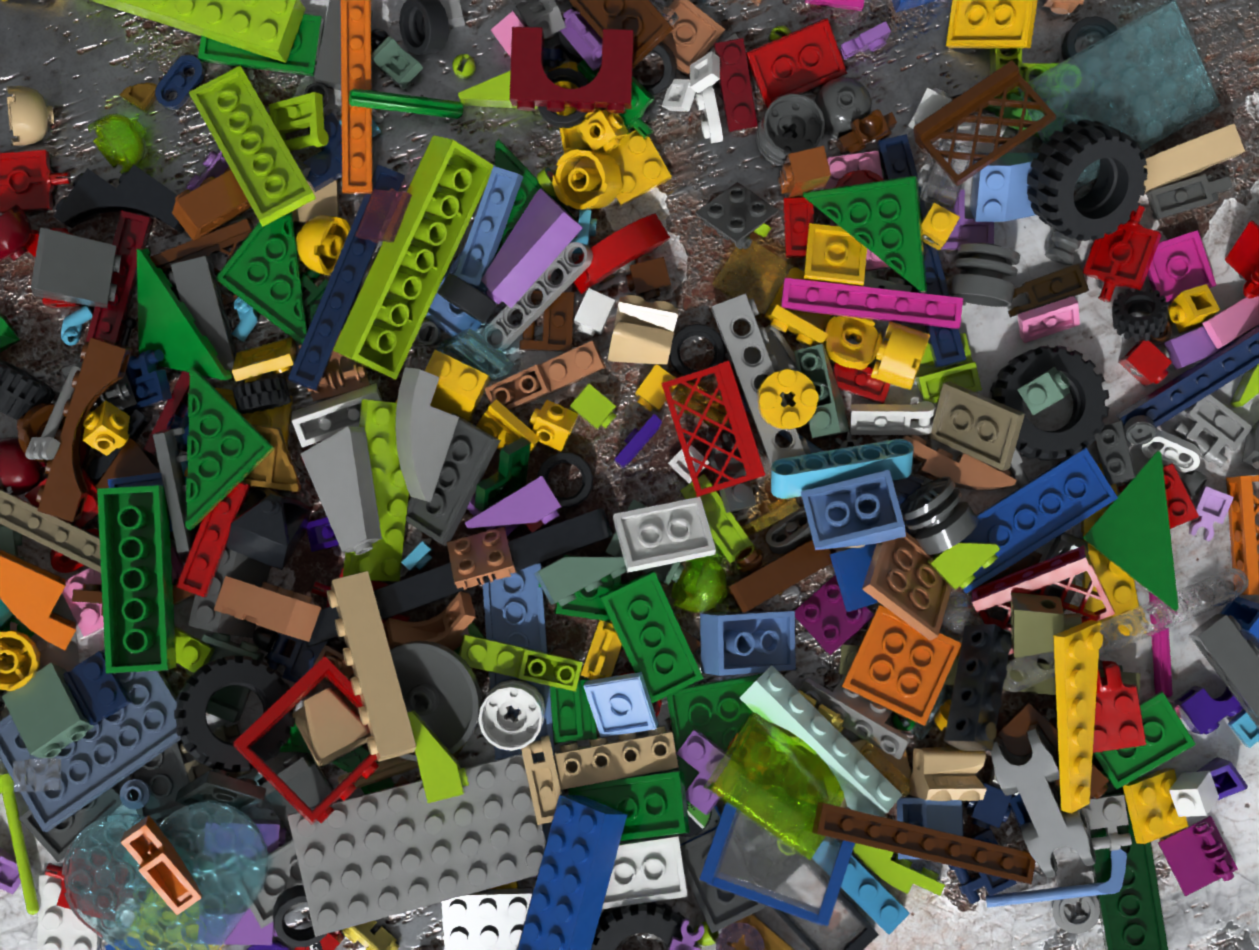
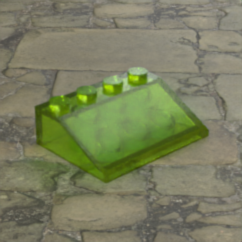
(775, 784)

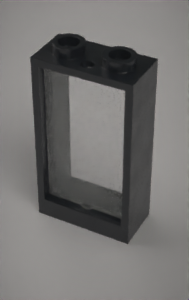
(845, 930)

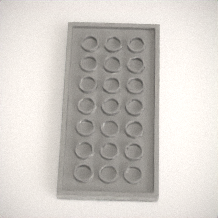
(403, 854)

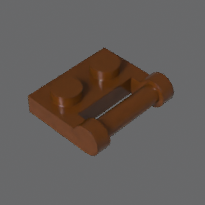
(556, 325)

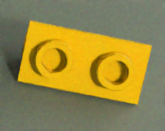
(602, 652)

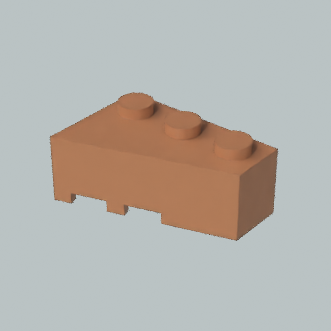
(269, 607)

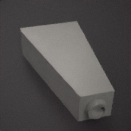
(346, 488)

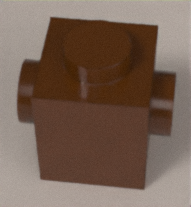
(648, 277)

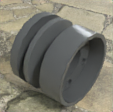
(794, 114)
(985, 270)
(938, 515)

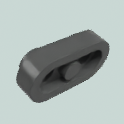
(788, 532)

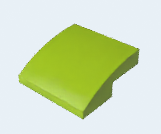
(931, 378)

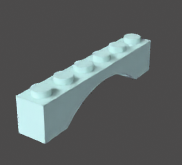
(785, 706)

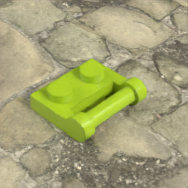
(299, 114)

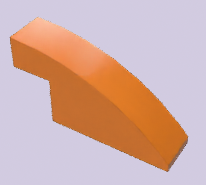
(32, 596)

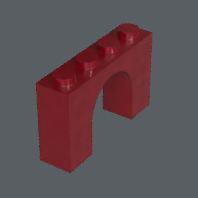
(607, 90)

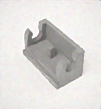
(541, 14)

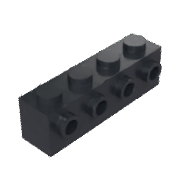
(978, 688)

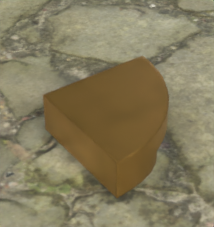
(140, 95)

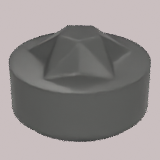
(1140, 430)

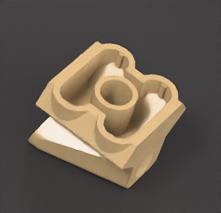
(642, 331)
(330, 726)
(947, 774)

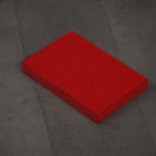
(796, 62)

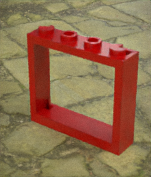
(276, 712)

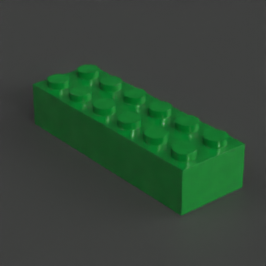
(136, 579)

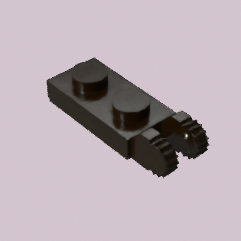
(1051, 288)

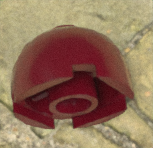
(14, 233)
(17, 469)

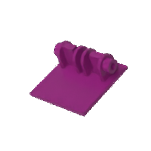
(827, 618)
(1198, 856)

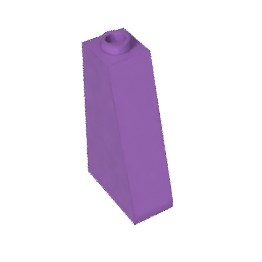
(529, 249)

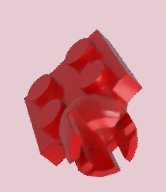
(1116, 712)

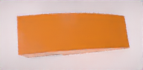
(161, 865)

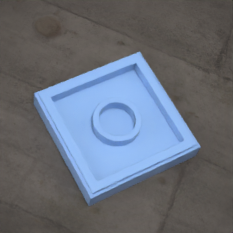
(621, 704)

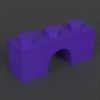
(1203, 712)

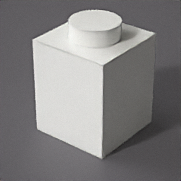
(594, 313)
(1194, 793)

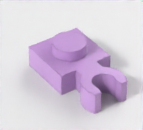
(1211, 507)

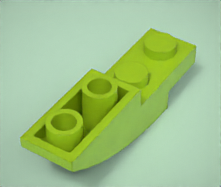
(520, 662)
(898, 871)

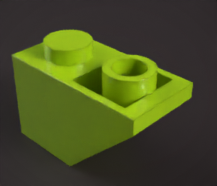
(962, 561)

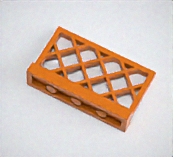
(1244, 529)

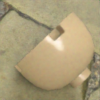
(28, 115)

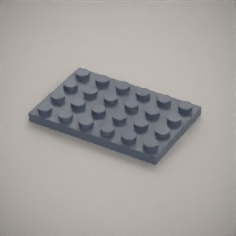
(107, 750)

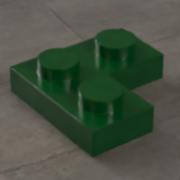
(508, 479)

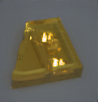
(778, 510)

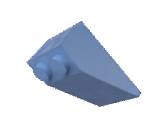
(1001, 189)
(854, 512)
(747, 642)

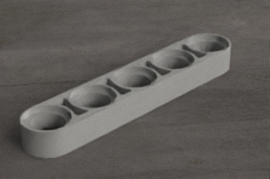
(550, 294)

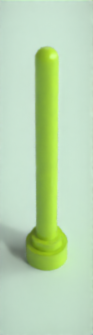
(19, 845)

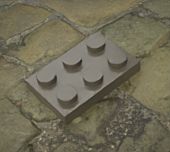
(976, 425)

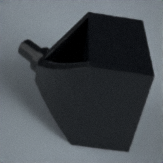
(269, 527)

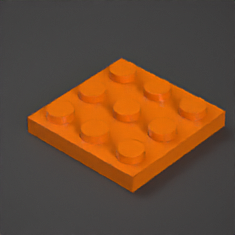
(900, 666)

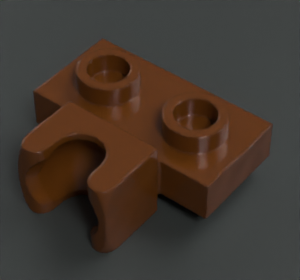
(865, 130)

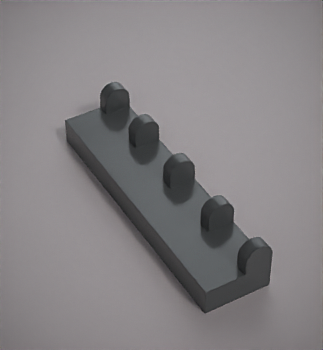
(174, 485)

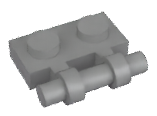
(1219, 422)
(1107, 813)

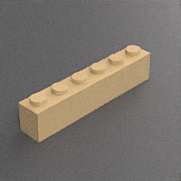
(372, 666)

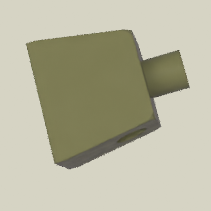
(1036, 621)

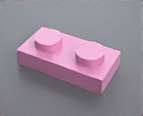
(1048, 319)

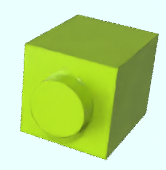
(594, 407)

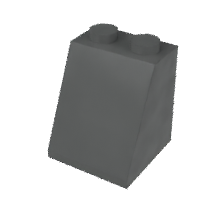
(74, 269)

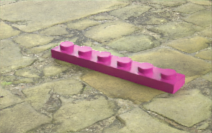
(872, 303)

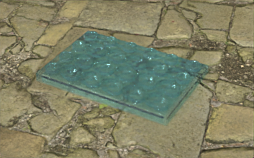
(1135, 80)

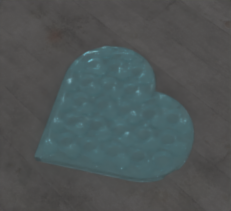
(120, 906)

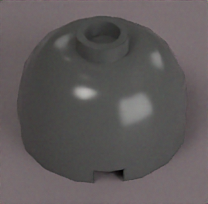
(841, 103)

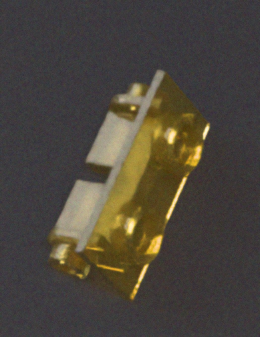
(716, 412)
(886, 768)

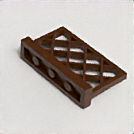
(964, 109)
(206, 246)

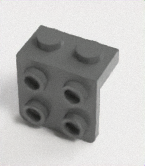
(304, 779)

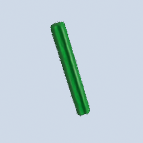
(405, 103)

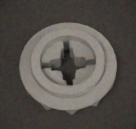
(1079, 922)

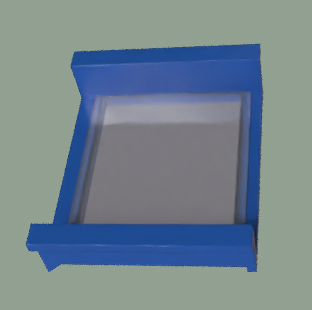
(766, 871)

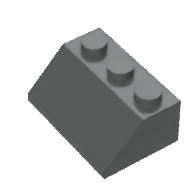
(237, 567)

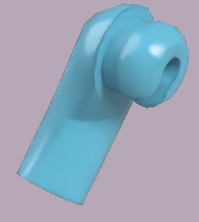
(248, 319)
(73, 324)

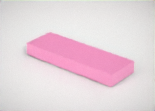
(1233, 321)

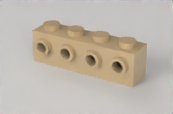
(616, 758)

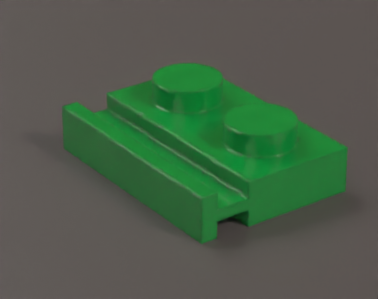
(571, 714)

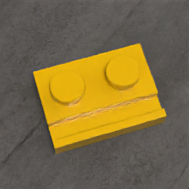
(506, 426)

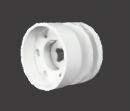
(504, 729)

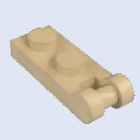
(542, 779)

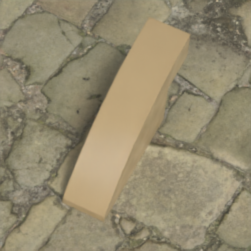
(1192, 157)

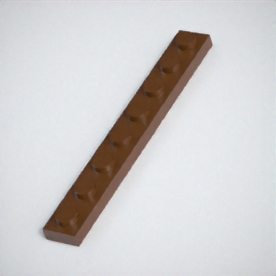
(923, 843)

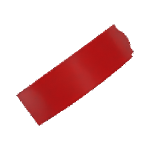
(620, 249)

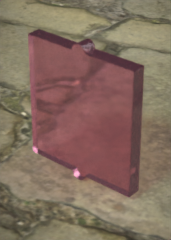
(383, 215)

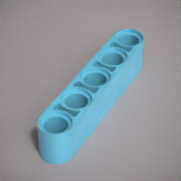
(819, 469)

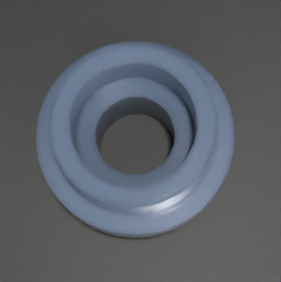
(143, 790)

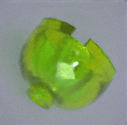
(119, 140)
(700, 586)

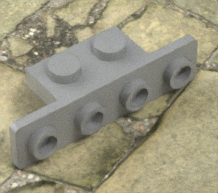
(860, 716)

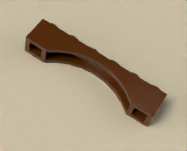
(65, 486)

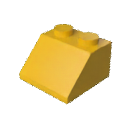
(458, 386)

